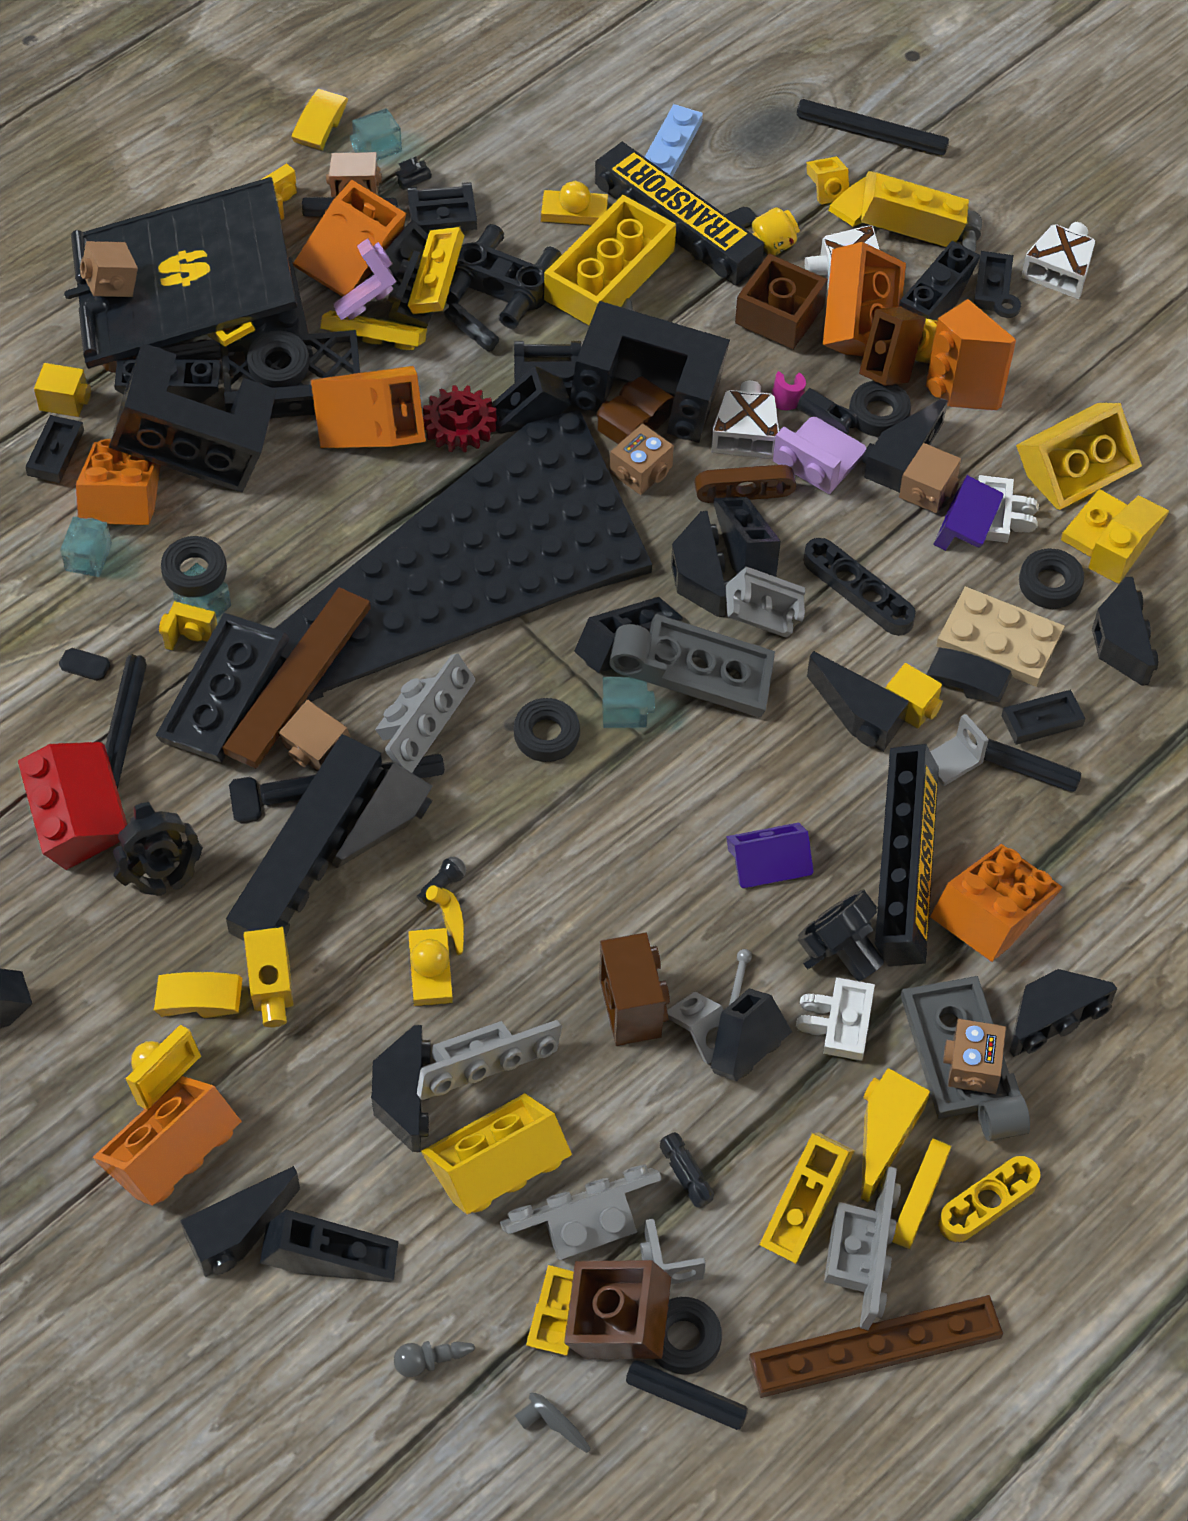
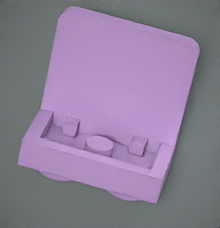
(376, 286)
(818, 453)

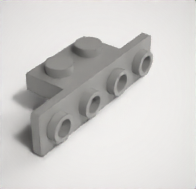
(423, 712)
(483, 1054)
(588, 1217)
(859, 1248)

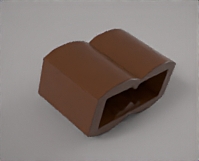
(636, 404)

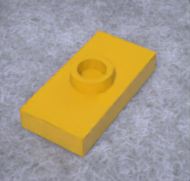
(1092, 521)

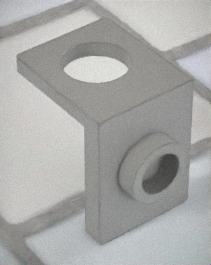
(960, 753)
(698, 1016)
(651, 1251)

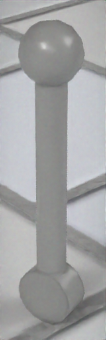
(744, 956)

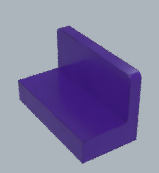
(969, 514)
(771, 854)

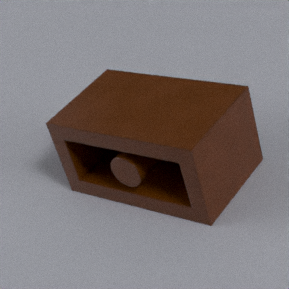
(892, 346)

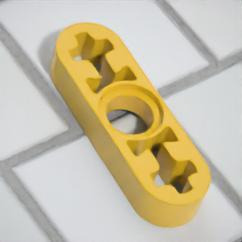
(996, 1182)
(921, 1193)

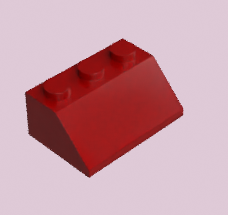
(73, 800)

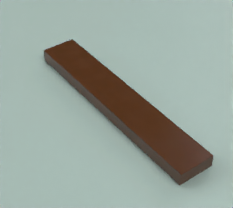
(296, 678)
(881, 1346)

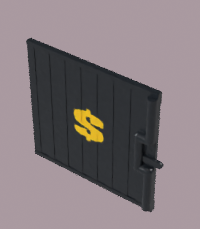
(197, 272)

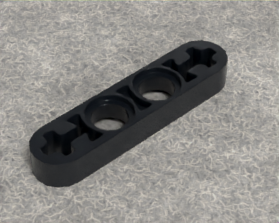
(863, 582)

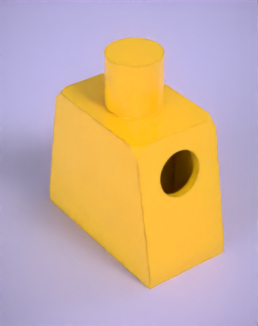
(269, 974)

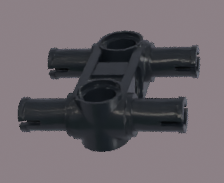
(501, 275)

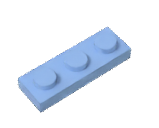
(674, 138)

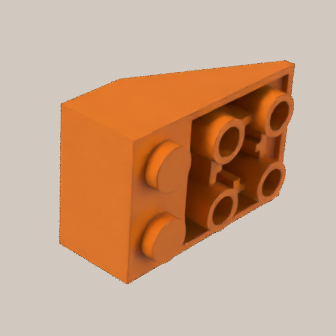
(332, 248)
(369, 409)
(117, 487)
(994, 901)

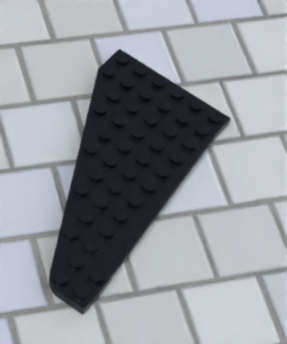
(493, 546)

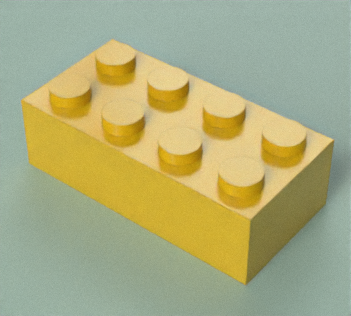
(610, 259)

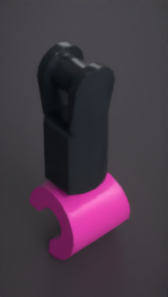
(811, 403)

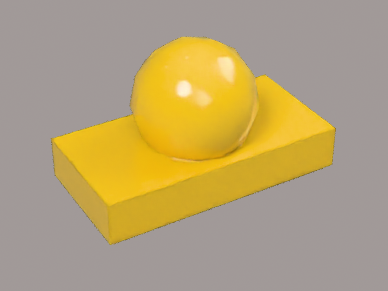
(573, 205)
(430, 967)
(160, 1065)

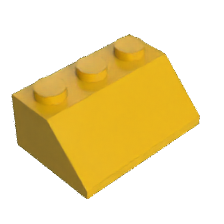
(913, 209)
(1080, 454)
(498, 1153)

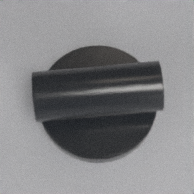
(412, 173)

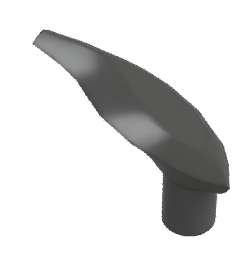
(553, 1417)

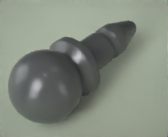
(972, 230)
(413, 1359)

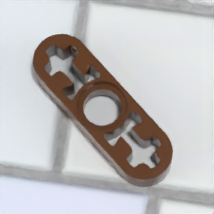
(768, 482)

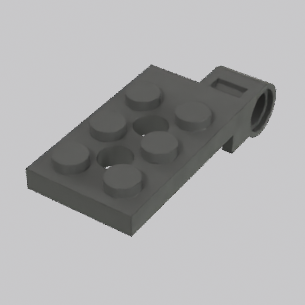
(666, 661)
(999, 1114)

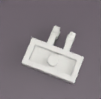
(1022, 508)
(847, 1020)

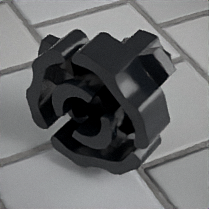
(152, 848)
(844, 931)

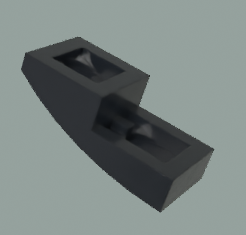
(976, 675)

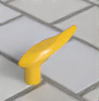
(451, 914)

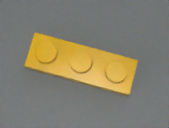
(436, 270)
(376, 330)

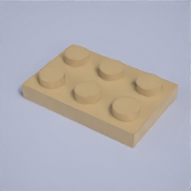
(1001, 634)

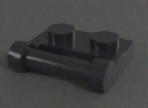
(443, 207)
(562, 369)

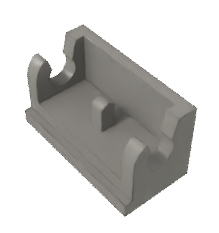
(765, 601)

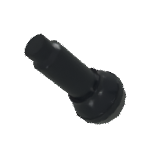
(451, 871)

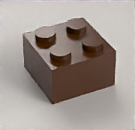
(781, 301)
(633, 988)
(618, 1309)

